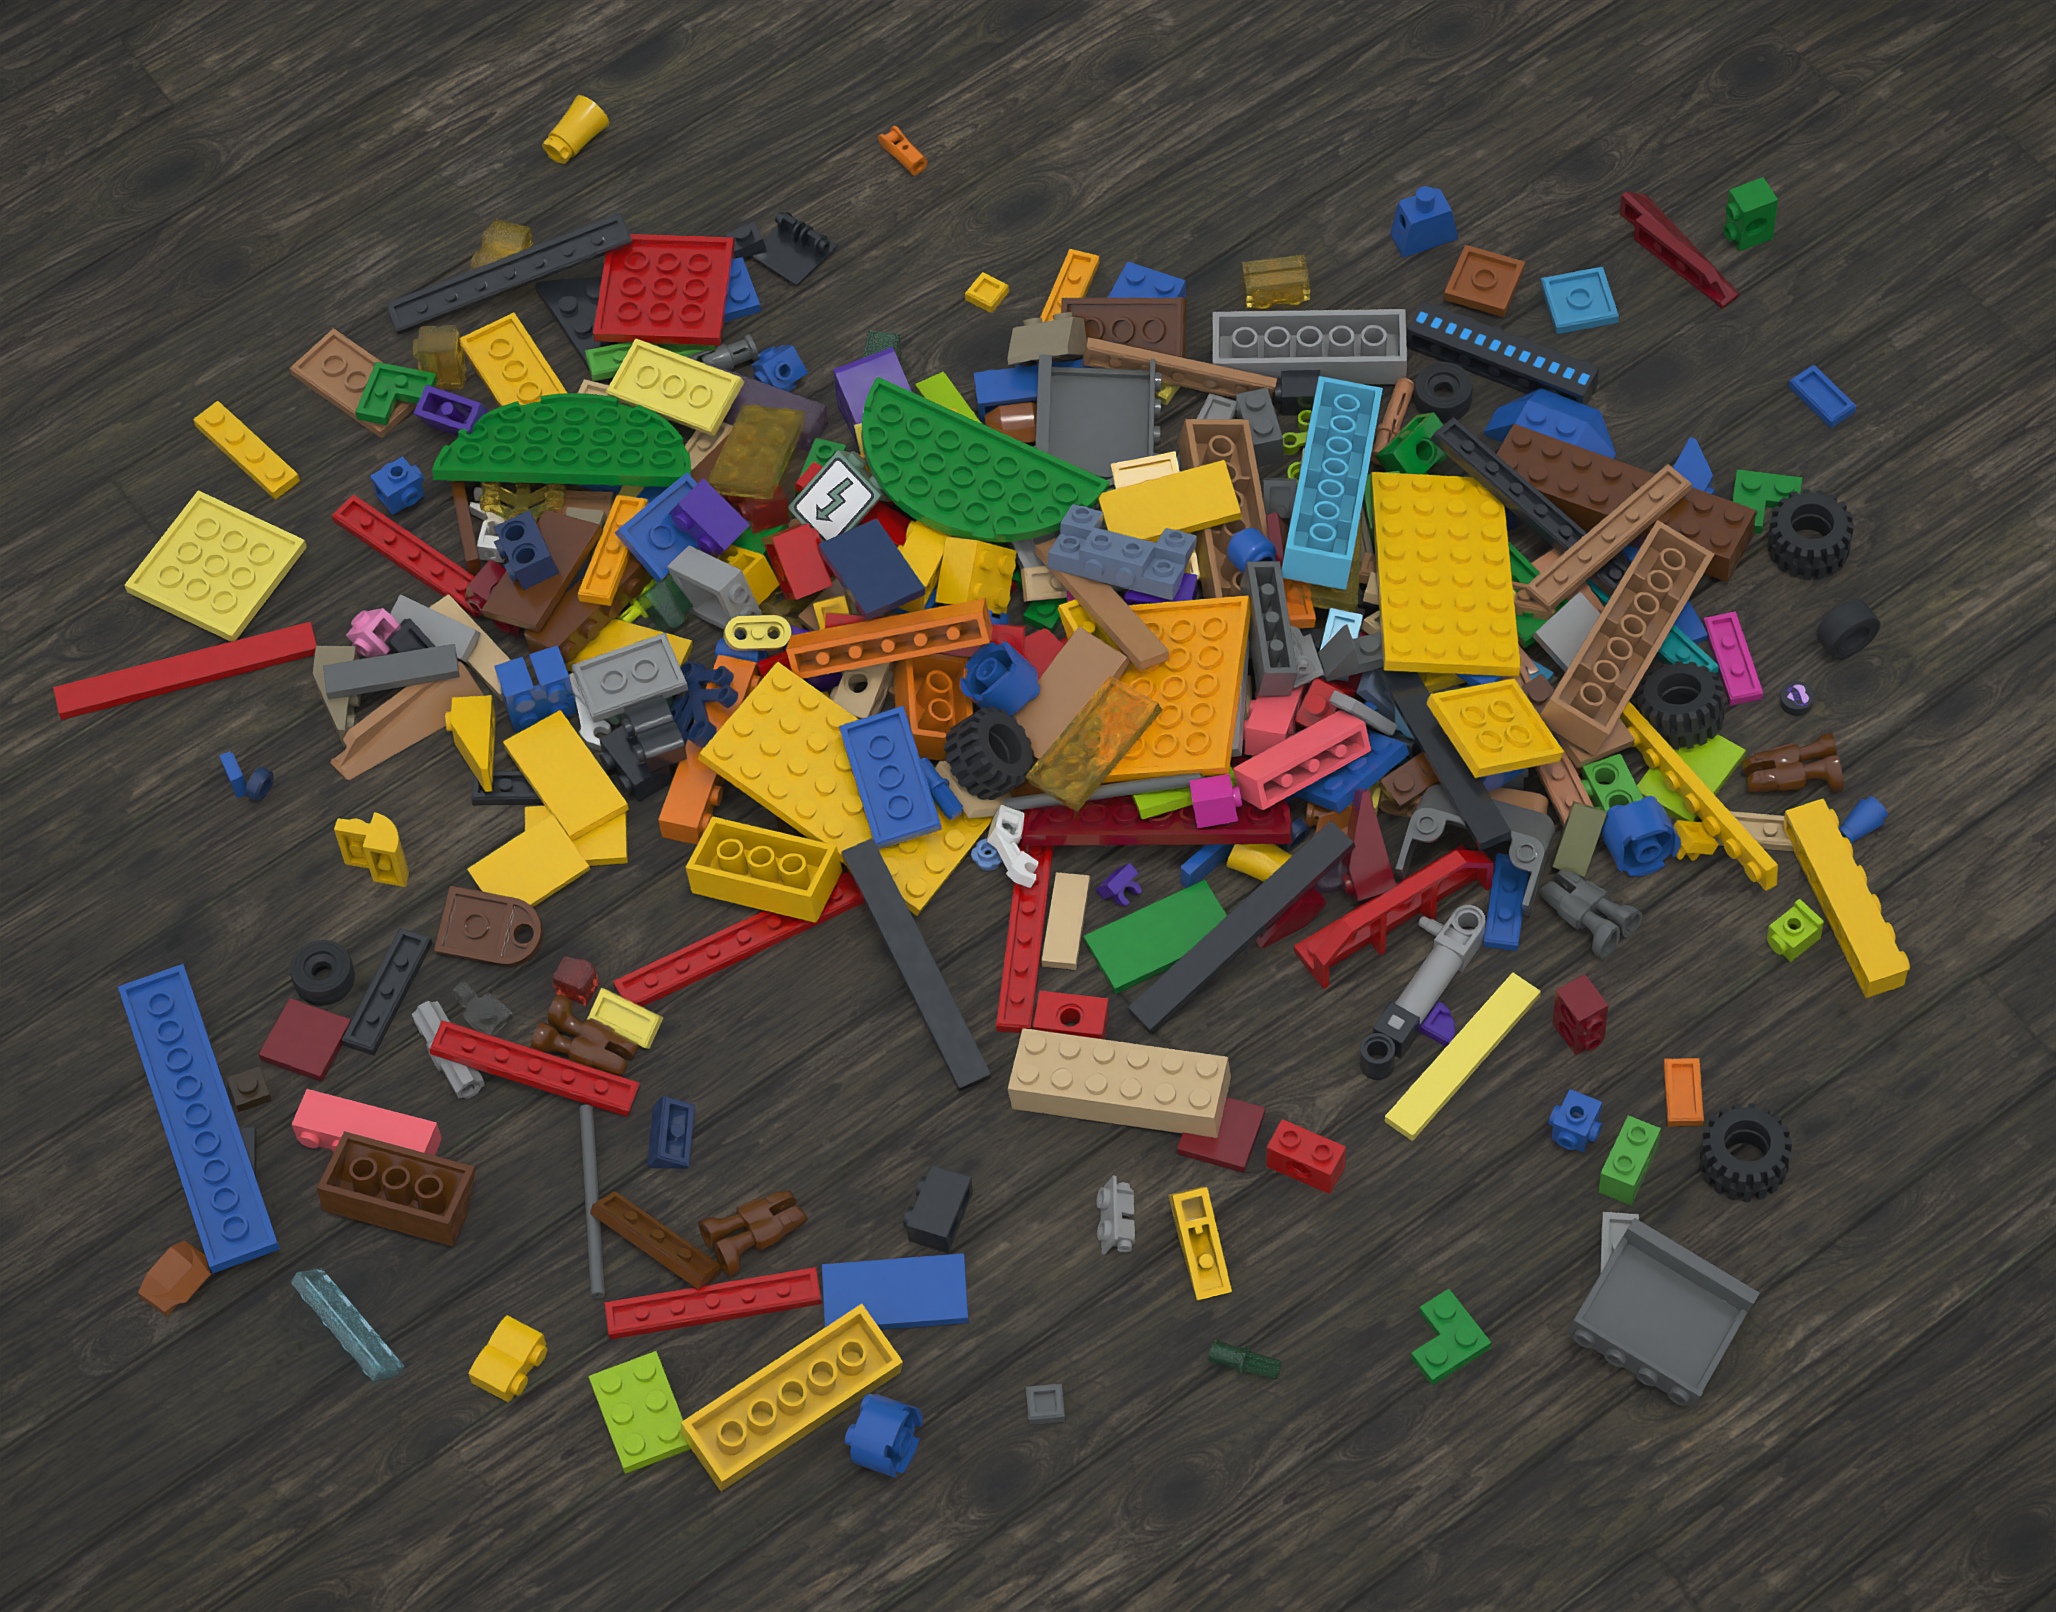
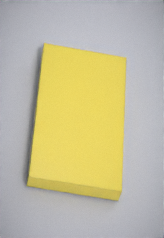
(675, 387)

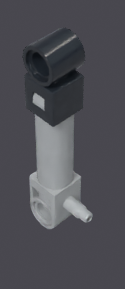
(1401, 1020)

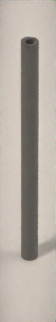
(1108, 791)
(591, 1196)

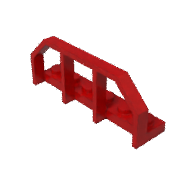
(1390, 909)

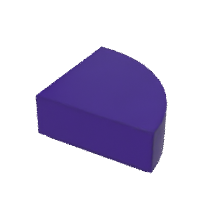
(1439, 1025)

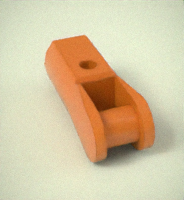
(903, 151)

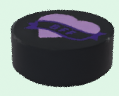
(1796, 698)

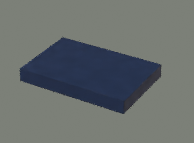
(871, 569)

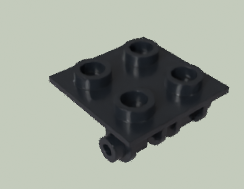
(794, 249)

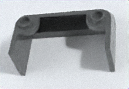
(1530, 833)

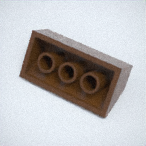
(397, 1188)

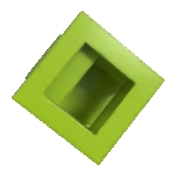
(1805, 931)

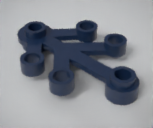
(695, 675)

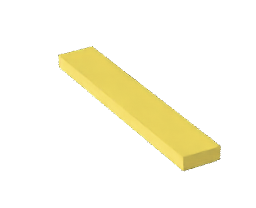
(1462, 1056)

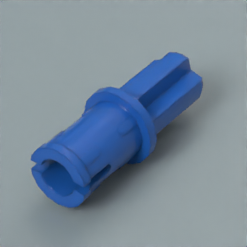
(941, 792)

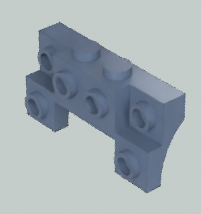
(1119, 558)

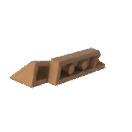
(401, 722)

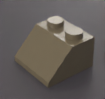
(1061, 338)

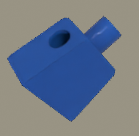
(1423, 222)

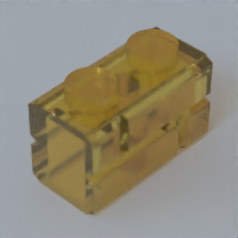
(1275, 281)
(442, 354)

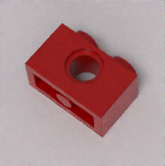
(1059, 1008)
(1306, 1156)

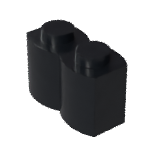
(655, 733)

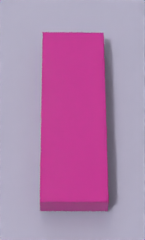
(1733, 658)

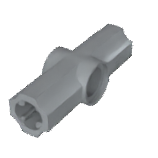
(463, 1079)

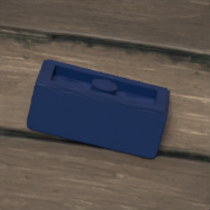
(671, 1134)

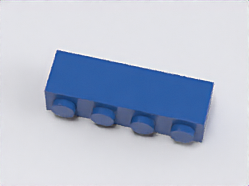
(1010, 386)

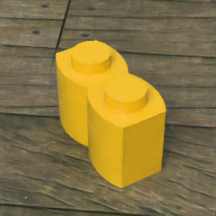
(508, 1358)

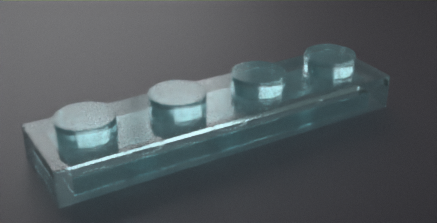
(347, 1324)

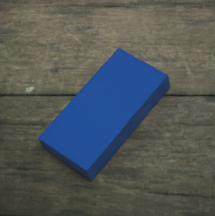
(1822, 396)

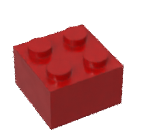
(798, 561)

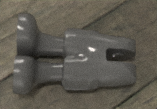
(1581, 903)

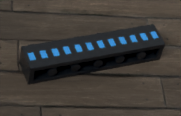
(1498, 354)

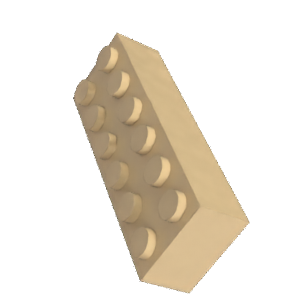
(1119, 1083)

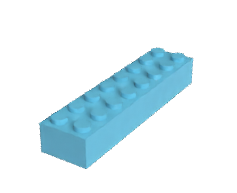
(1331, 483)

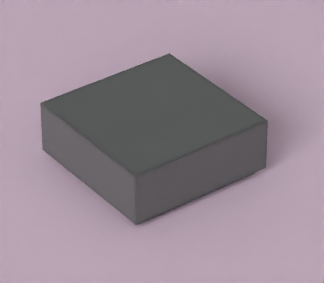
(1045, 1404)

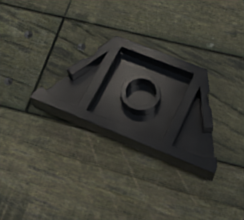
(574, 309)

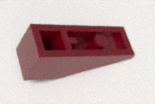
(1367, 865)

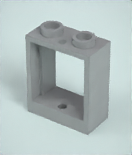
(713, 588)

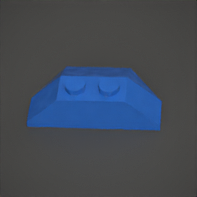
(1556, 418)

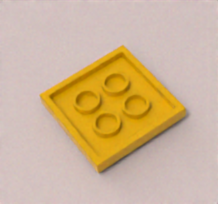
(1495, 728)

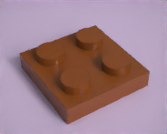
(1484, 280)

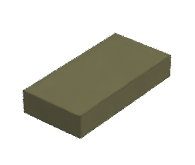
(1579, 838)

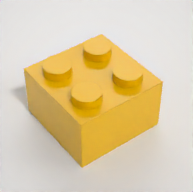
(976, 572)

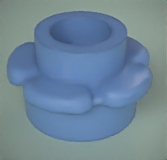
(983, 861)

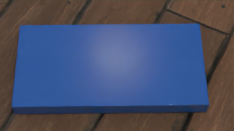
(890, 777)
(899, 1290)

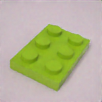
(639, 1411)

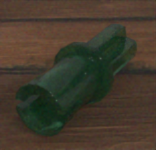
(1244, 1360)

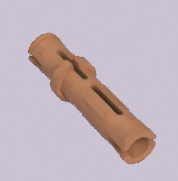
(1393, 416)

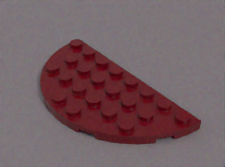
(1119, 823)

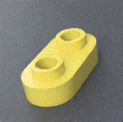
(756, 633)

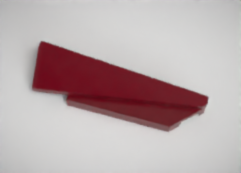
(1674, 249)

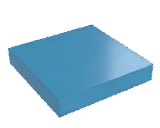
(1579, 300)

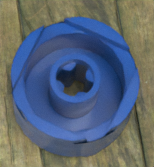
(1000, 678)
(1640, 836)
(884, 1435)

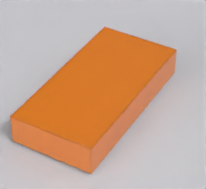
(1683, 1092)

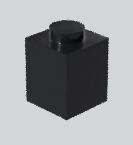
(1296, 391)

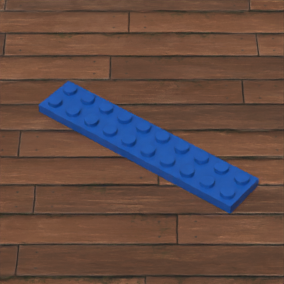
(198, 1119)

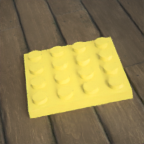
(215, 566)

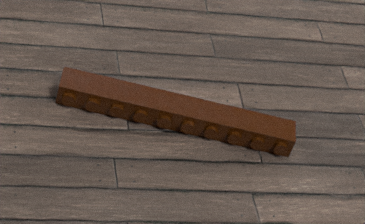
(578, 622)

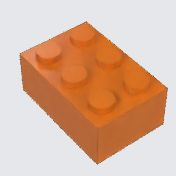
(932, 699)

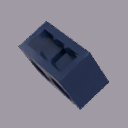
(525, 549)

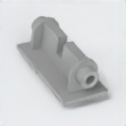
(1307, 658)
(1116, 1201)

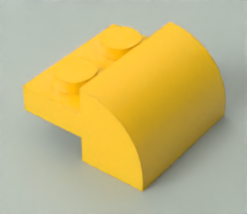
(373, 847)

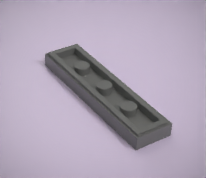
(391, 671)

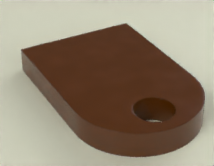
(485, 928)

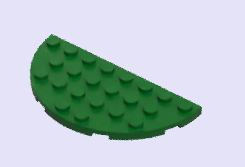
(567, 442)
(965, 473)

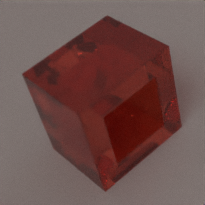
(576, 980)

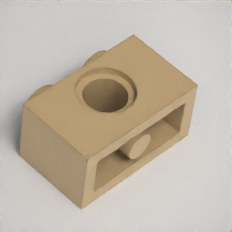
(872, 698)

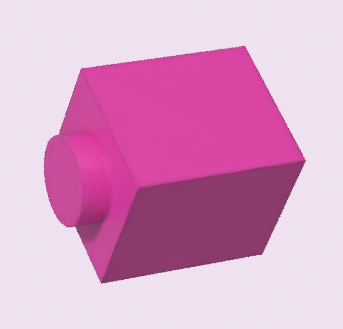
(1215, 800)

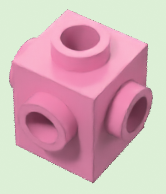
(370, 632)

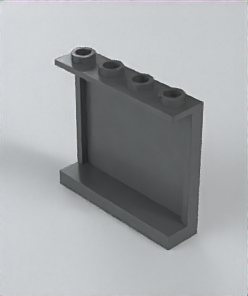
(1097, 415)
(1662, 1313)

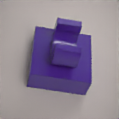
(1117, 882)

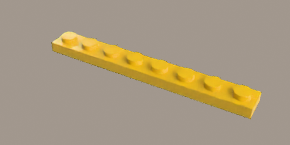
(1700, 799)

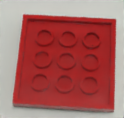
(665, 290)

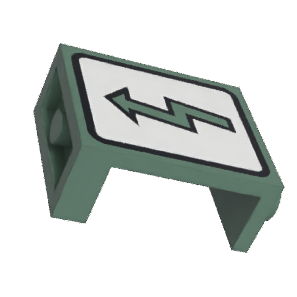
(838, 496)

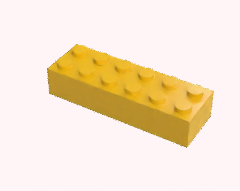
(791, 1397)

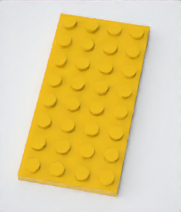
(1443, 576)
(793, 761)

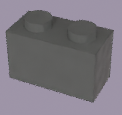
(1263, 424)

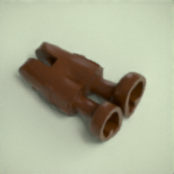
(1783, 769)
(594, 1044)
(763, 1224)

